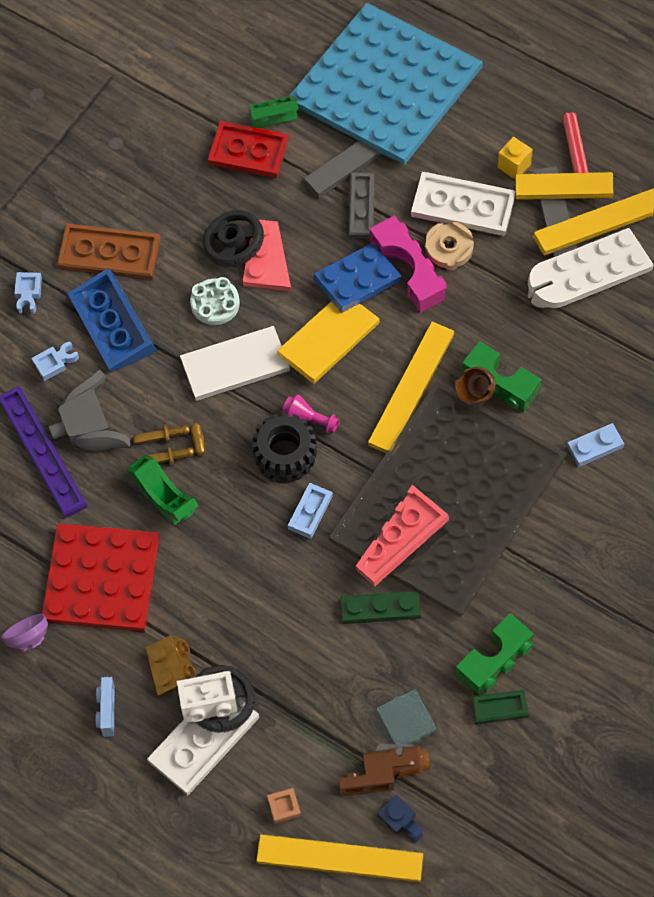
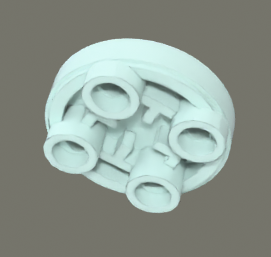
(214, 301)

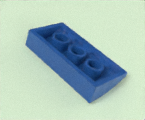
(111, 321)

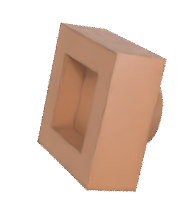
(284, 805)

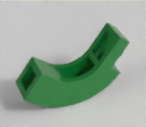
(160, 490)

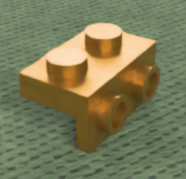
(169, 664)

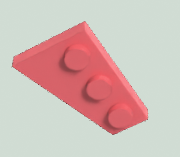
(269, 265)

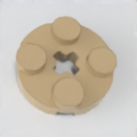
(445, 257)

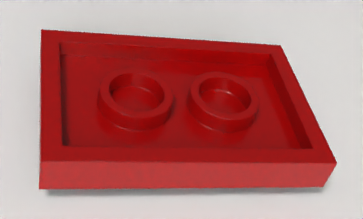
(248, 149)

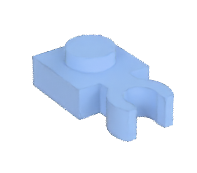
(27, 289)
(52, 363)

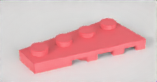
(408, 529)

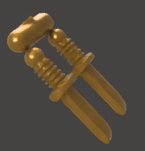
(165, 434)

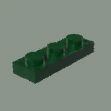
(380, 607)

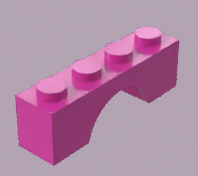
(393, 241)

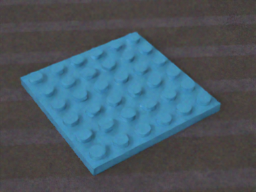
(386, 83)

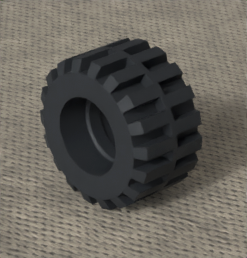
(283, 429)

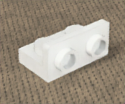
(207, 696)

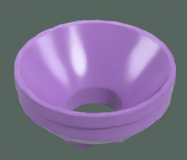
(26, 633)

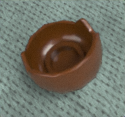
(475, 386)

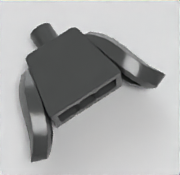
(85, 420)

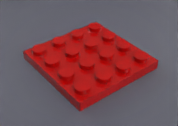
(101, 577)

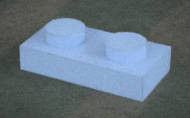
(595, 445)
(310, 510)
(106, 695)

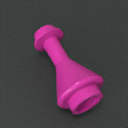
(301, 408)

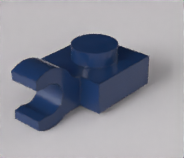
(399, 817)

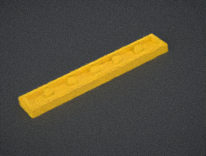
(595, 222)
(411, 387)
(340, 858)

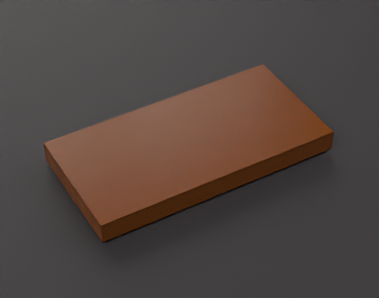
(100, 248)

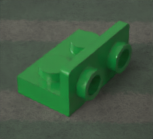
(273, 111)

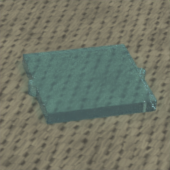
(406, 718)

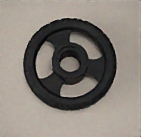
(234, 238)
(242, 688)

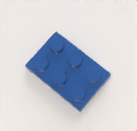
(357, 277)

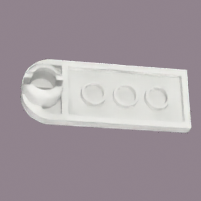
(587, 270)

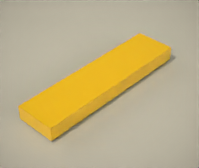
(564, 185)

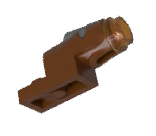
(382, 766)

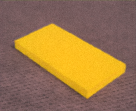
(327, 339)

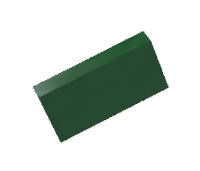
(500, 707)

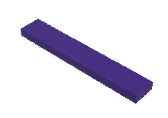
(42, 452)

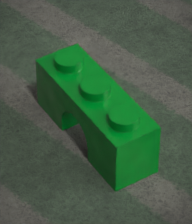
(515, 390)
(481, 672)

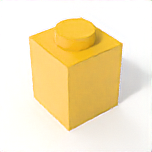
(514, 158)

